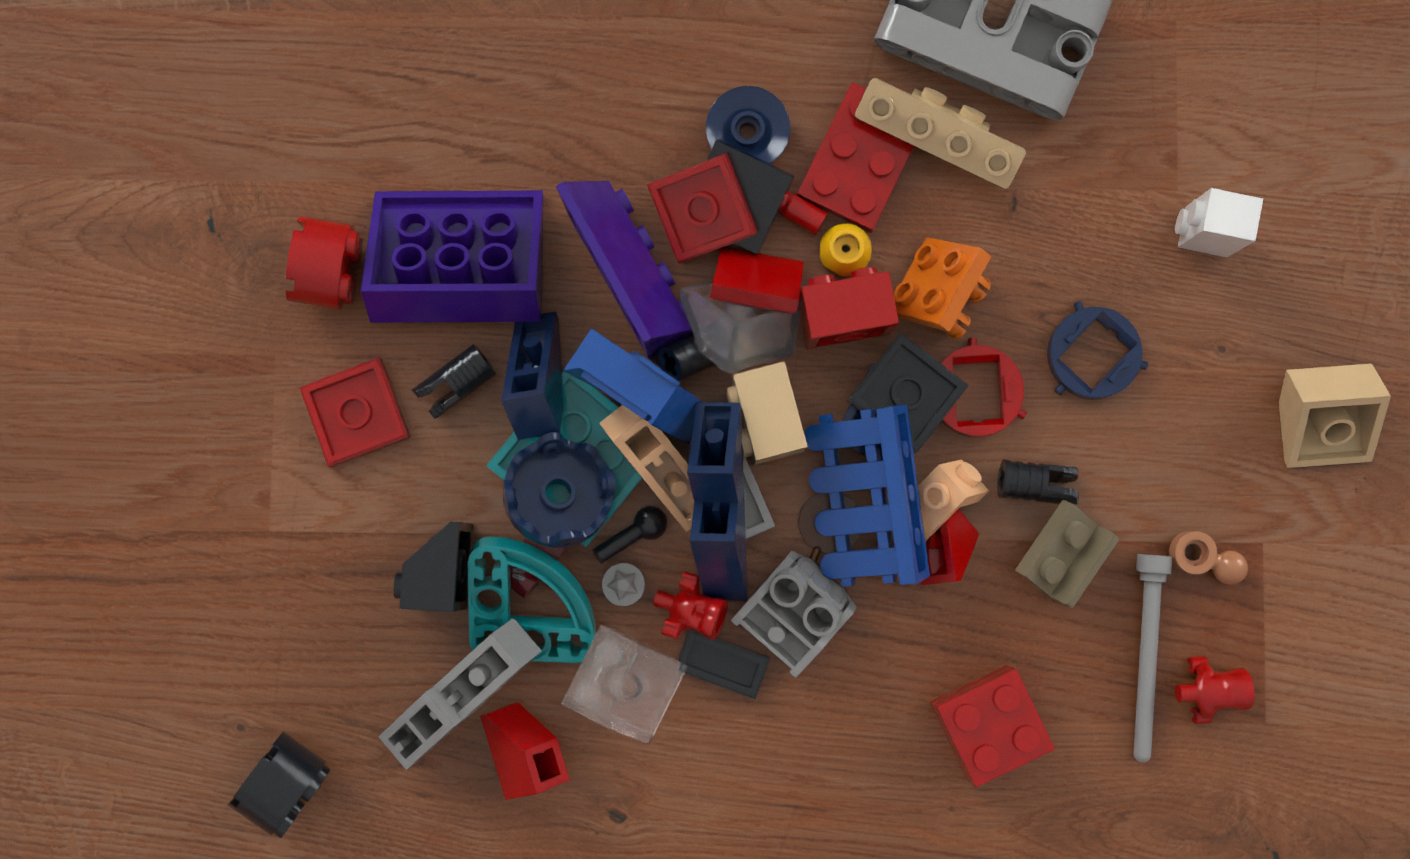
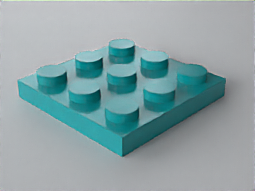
(581, 414)

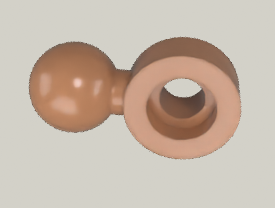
(1228, 566)

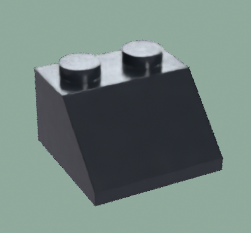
(438, 572)

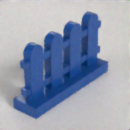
(900, 515)

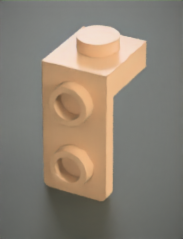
(946, 490)

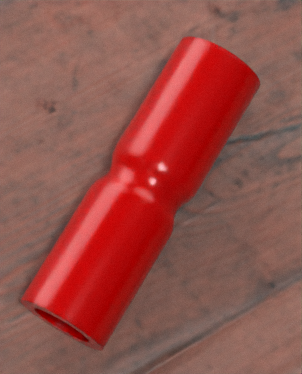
(803, 213)

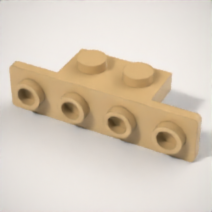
(941, 130)

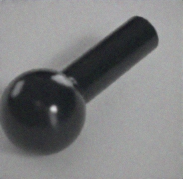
(648, 524)

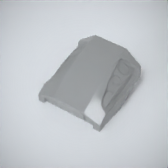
(796, 611)

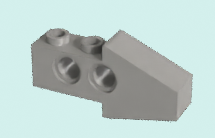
(459, 693)

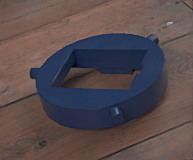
(1118, 376)

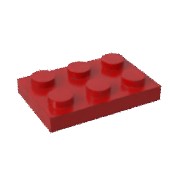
(854, 166)

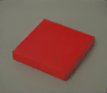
(702, 208)
(757, 280)
(354, 412)

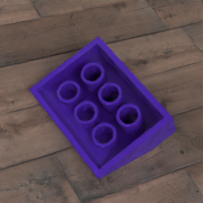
(454, 257)
(625, 262)

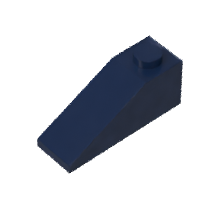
(534, 378)

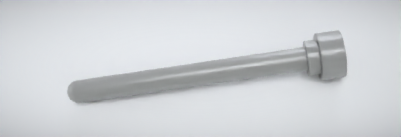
(1153, 572)

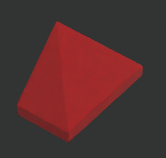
(950, 549)

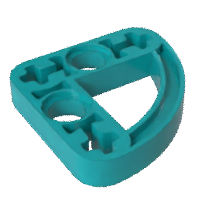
(550, 571)

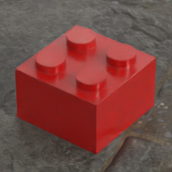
(847, 308)
(992, 725)

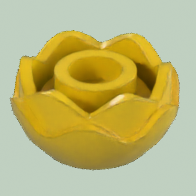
(839, 261)

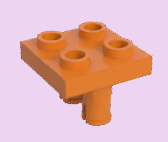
(940, 285)

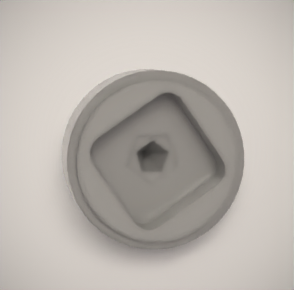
(623, 584)

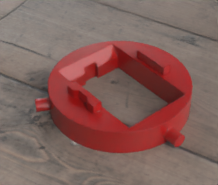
(1009, 385)

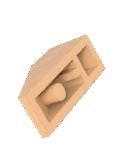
(654, 460)

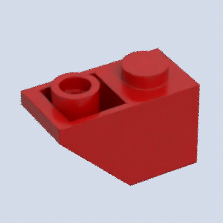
(523, 752)

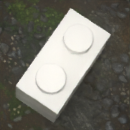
(1219, 222)

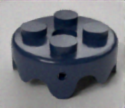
(566, 463)

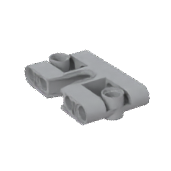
(1011, 63)

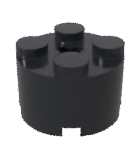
(277, 783)

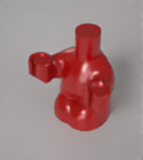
(691, 610)
(1215, 690)

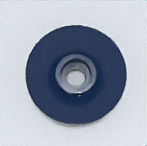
(752, 108)

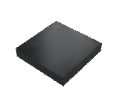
(762, 187)
(912, 378)

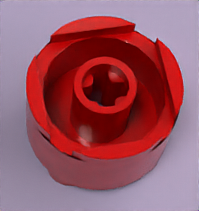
(322, 263)

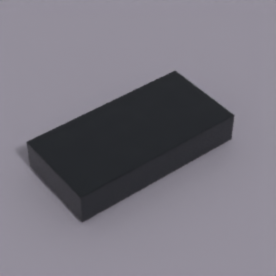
(723, 664)

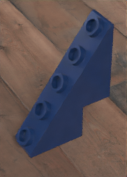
(718, 497)

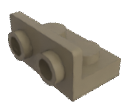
(1066, 554)

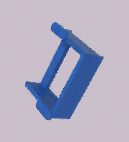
(635, 384)

